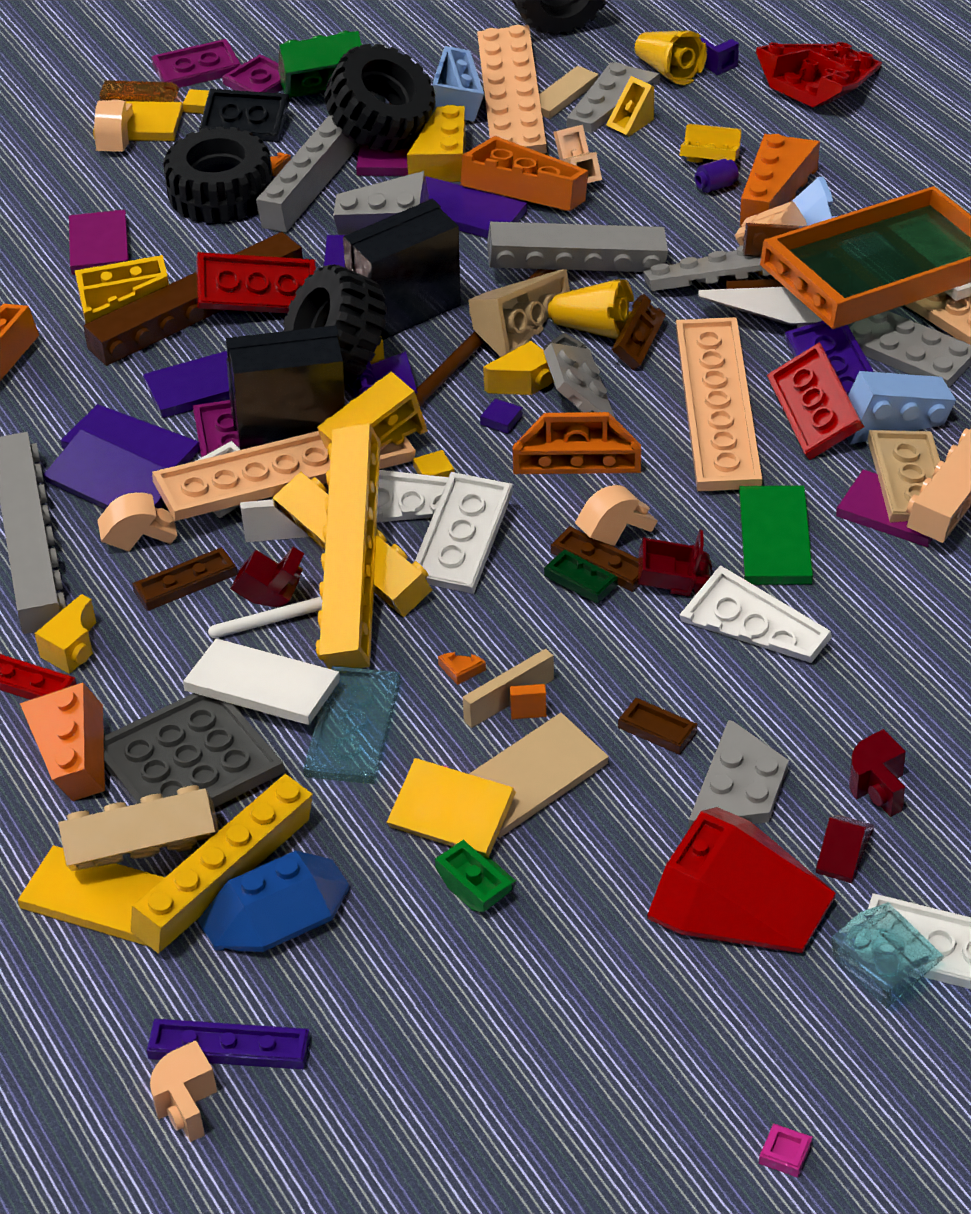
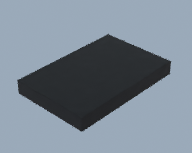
(248, 110)

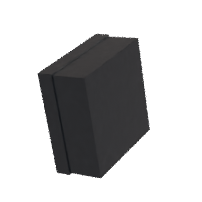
(413, 263)
(283, 383)

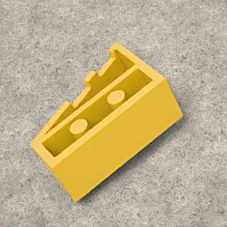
(440, 145)
(118, 284)

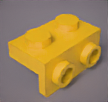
(710, 143)

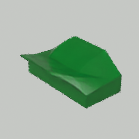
(473, 877)

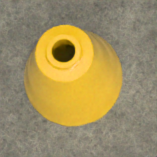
(673, 54)
(594, 309)

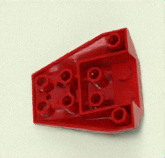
(815, 71)
(738, 887)

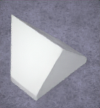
(265, 522)

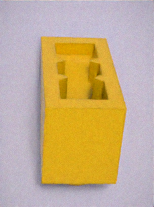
(66, 637)

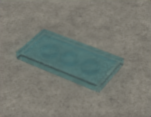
(353, 726)

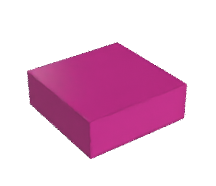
(785, 1150)

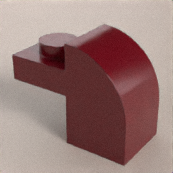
(267, 581)
(876, 769)

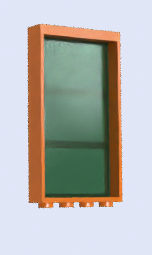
(874, 257)

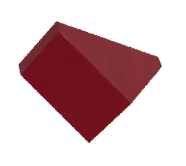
(843, 847)

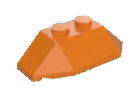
(576, 446)

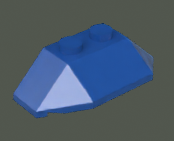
(274, 903)

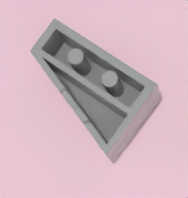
(378, 201)

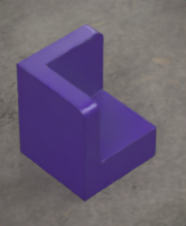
(721, 57)

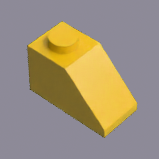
(518, 372)

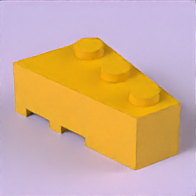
(387, 406)

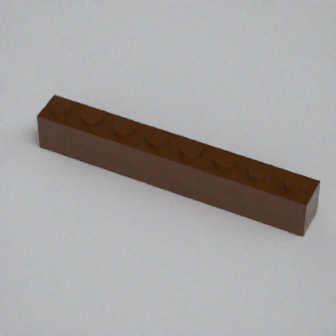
(165, 310)

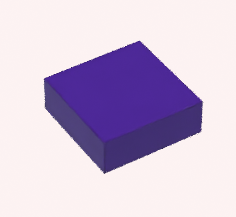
(501, 415)

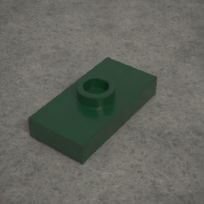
(581, 576)

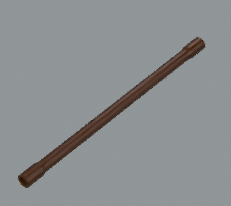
(456, 359)

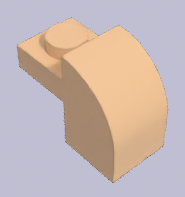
(111, 125)
(574, 150)
(609, 513)
(132, 517)
(178, 1083)

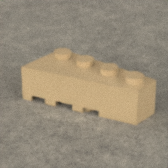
(138, 828)

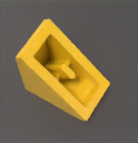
(633, 108)

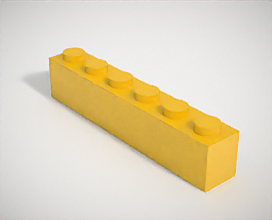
(395, 578)
(229, 853)

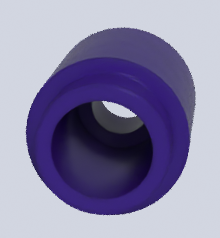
(716, 175)

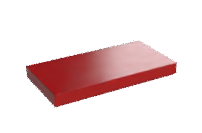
(249, 281)
(815, 401)

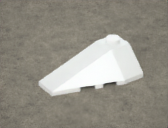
(768, 302)

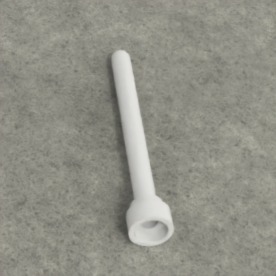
(265, 618)

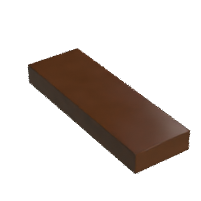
(600, 554)
(184, 579)

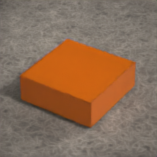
(528, 701)

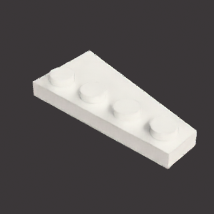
(408, 495)
(753, 616)

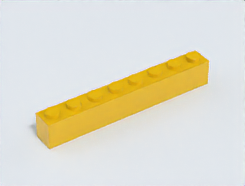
(349, 548)

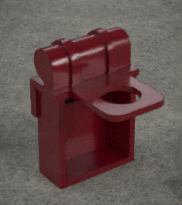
(674, 565)

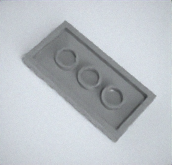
(912, 347)

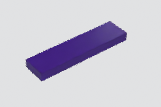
(232, 1043)

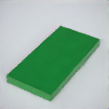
(775, 535)

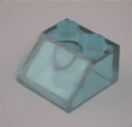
(884, 952)

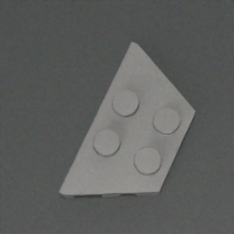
(577, 377)
(742, 777)

